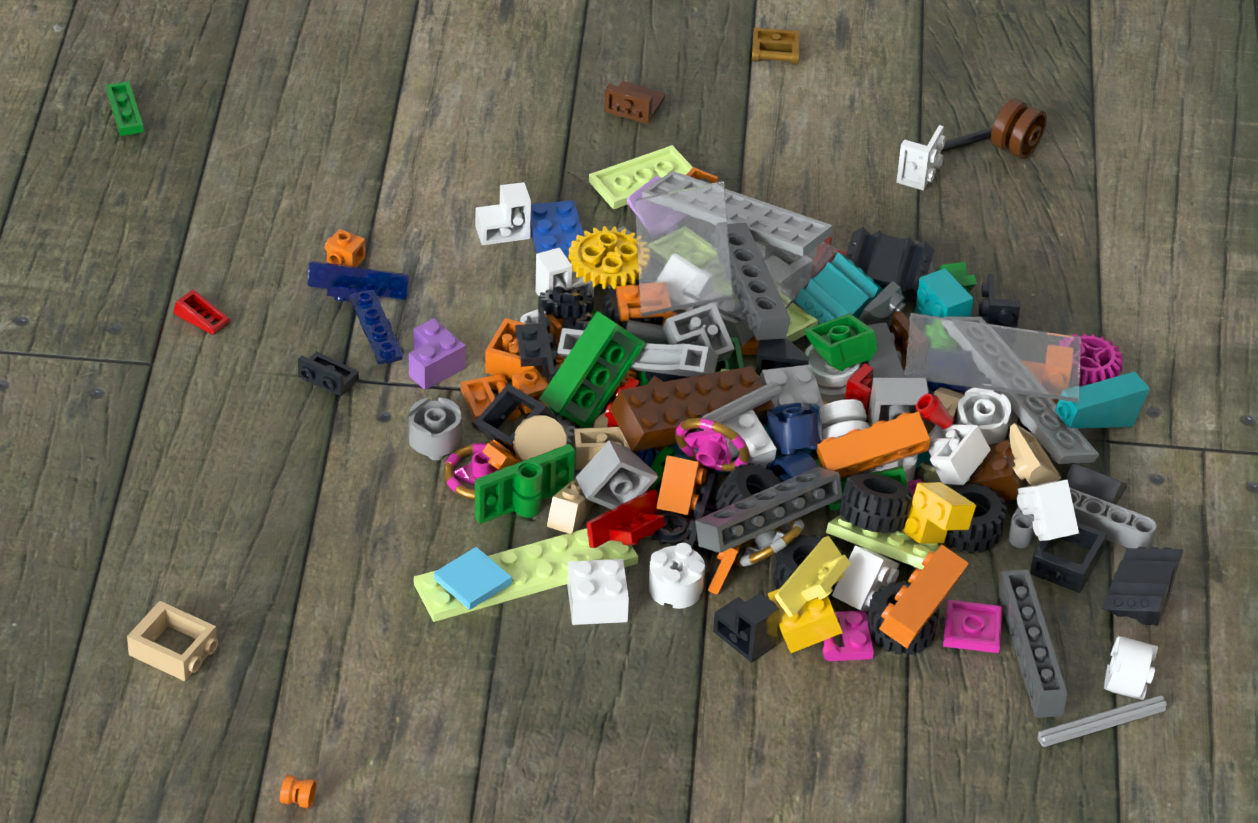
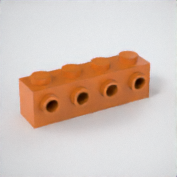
(875, 445)
(923, 596)

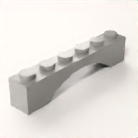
(667, 359)

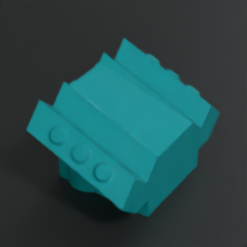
(838, 291)

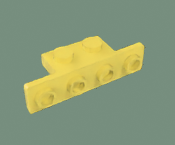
(813, 577)

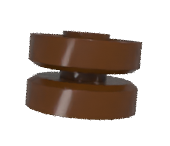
(1018, 128)

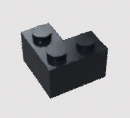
(748, 626)

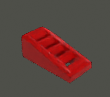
(199, 303)

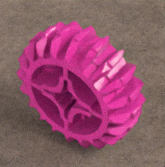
(1098, 360)

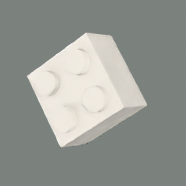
(597, 591)

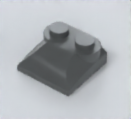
(884, 305)

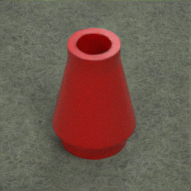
(933, 410)

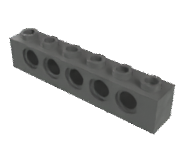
(755, 286)
(768, 509)
(1032, 644)

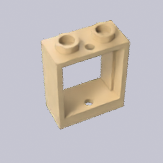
(143, 637)

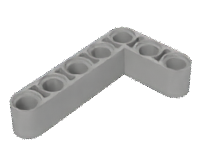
(1119, 523)

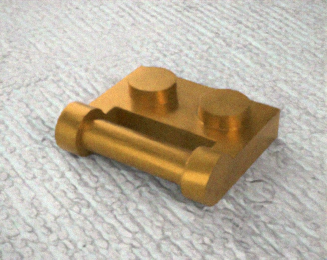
(778, 41)

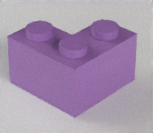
(435, 354)

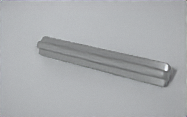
(745, 403)

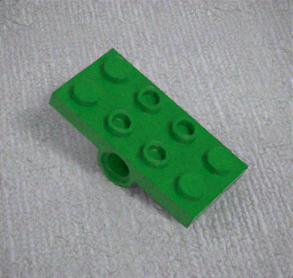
(523, 485)

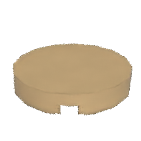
(537, 436)

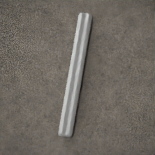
(1102, 721)

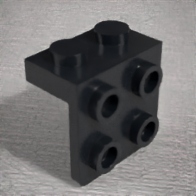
(997, 311)

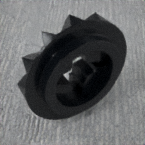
(679, 525)

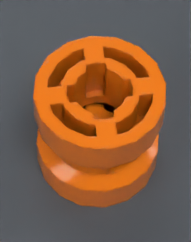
(298, 791)

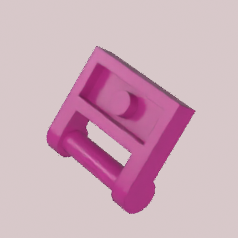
(855, 638)

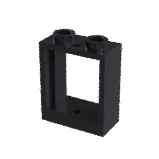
(503, 406)
(1072, 575)

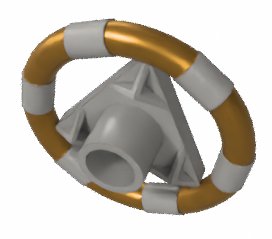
(768, 543)

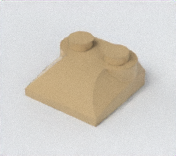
(1030, 458)

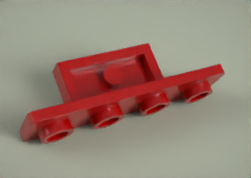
(627, 521)

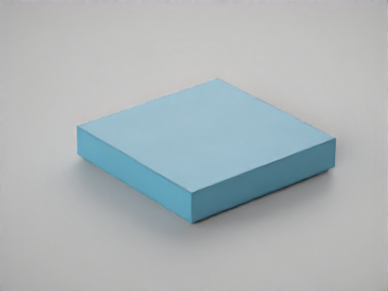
(473, 578)

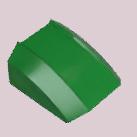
(843, 341)

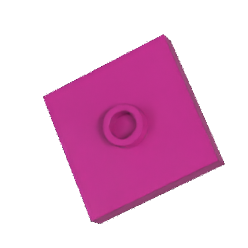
(972, 626)

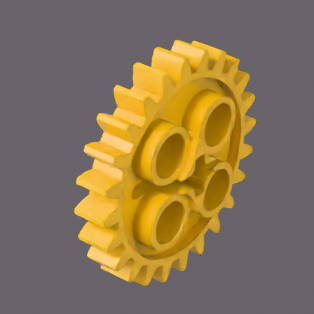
(605, 257)

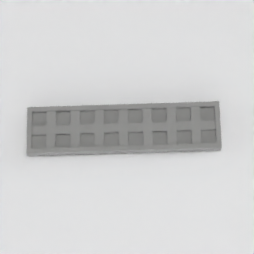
(765, 221)

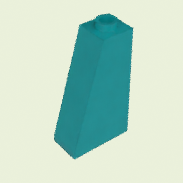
(1106, 403)

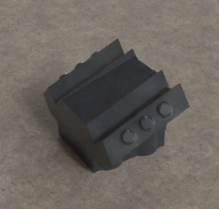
(891, 260)
(1143, 584)

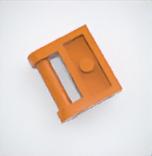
(629, 303)
(479, 394)

